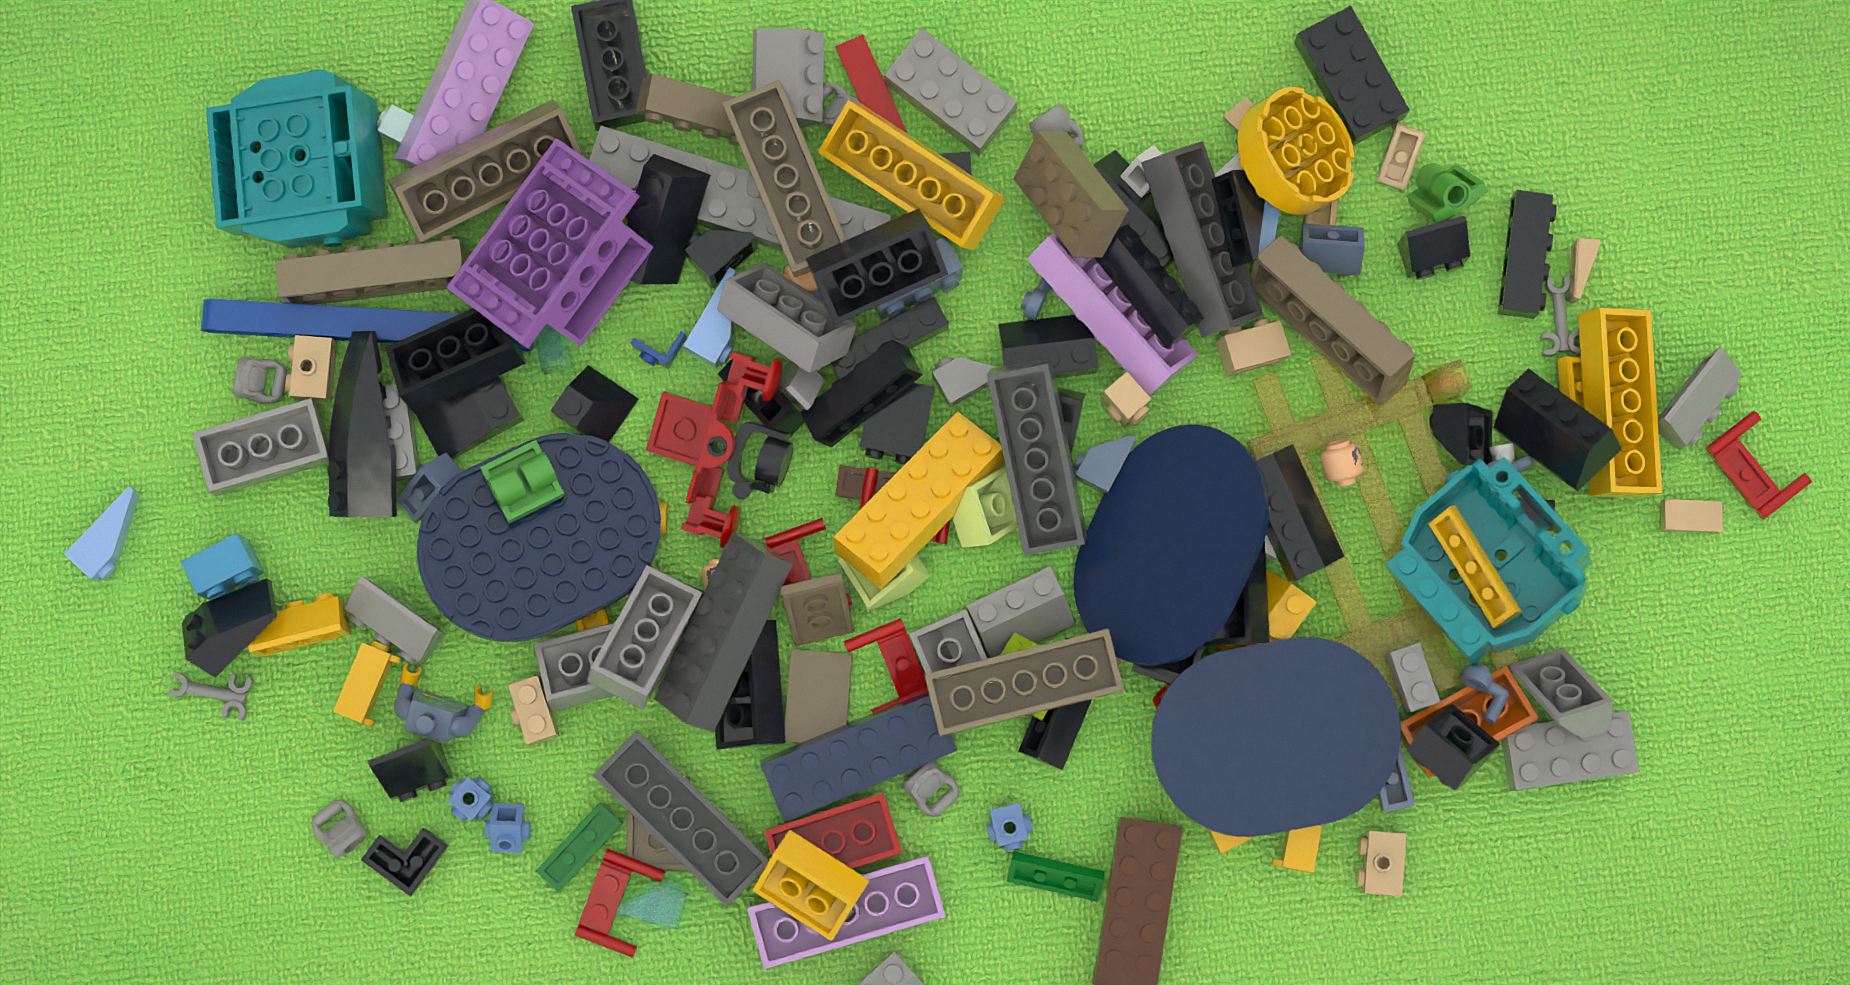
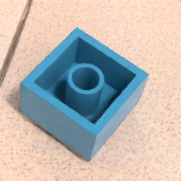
(223, 567)

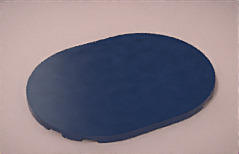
(1172, 544)
(550, 564)
(1275, 737)

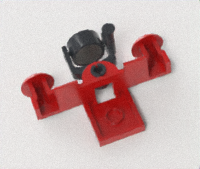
(690, 434)

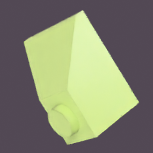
(986, 510)
(901, 585)

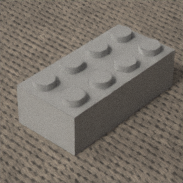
(950, 92)
(785, 317)
(262, 447)
(644, 637)
(1554, 755)

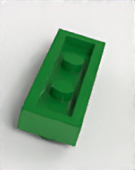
(579, 847)
(1055, 876)

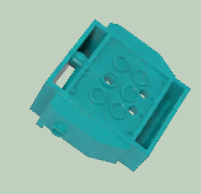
(305, 201)
(1535, 571)

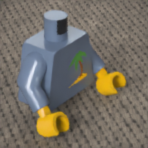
(434, 714)

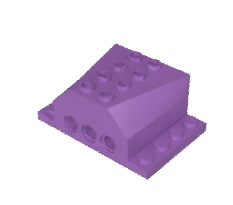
(555, 251)

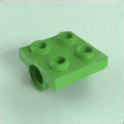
(1445, 191)
(522, 481)

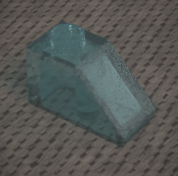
(657, 905)

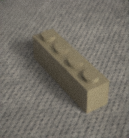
(685, 107)

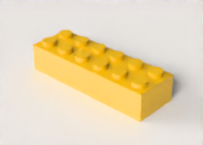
(911, 174)
(1622, 394)
(917, 500)

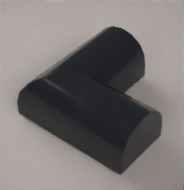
(406, 868)

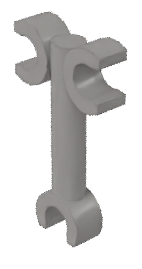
(1561, 341)
(234, 696)

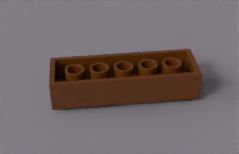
(1137, 903)

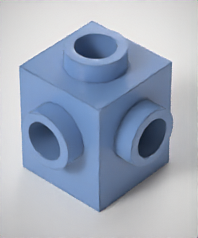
(483, 798)
(1012, 814)
(507, 834)

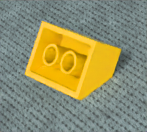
(1286, 609)
(303, 625)
(810, 885)

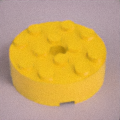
(1295, 151)

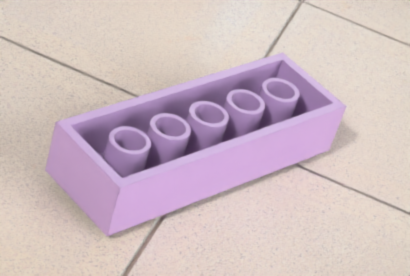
(466, 81)
(1110, 316)
(890, 902)

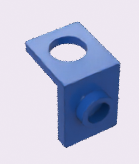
(653, 357)

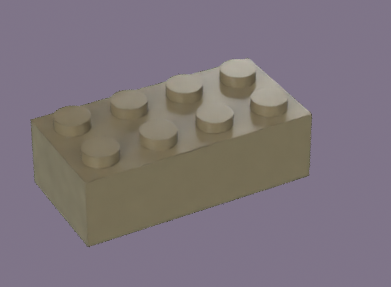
(1070, 194)

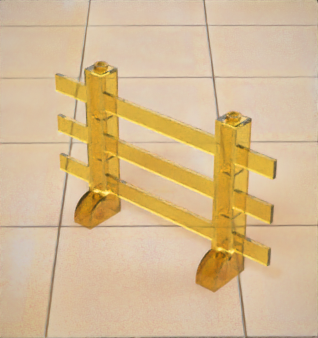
(1350, 421)

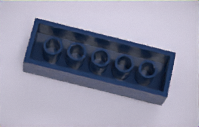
(855, 756)

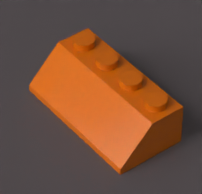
(1514, 716)

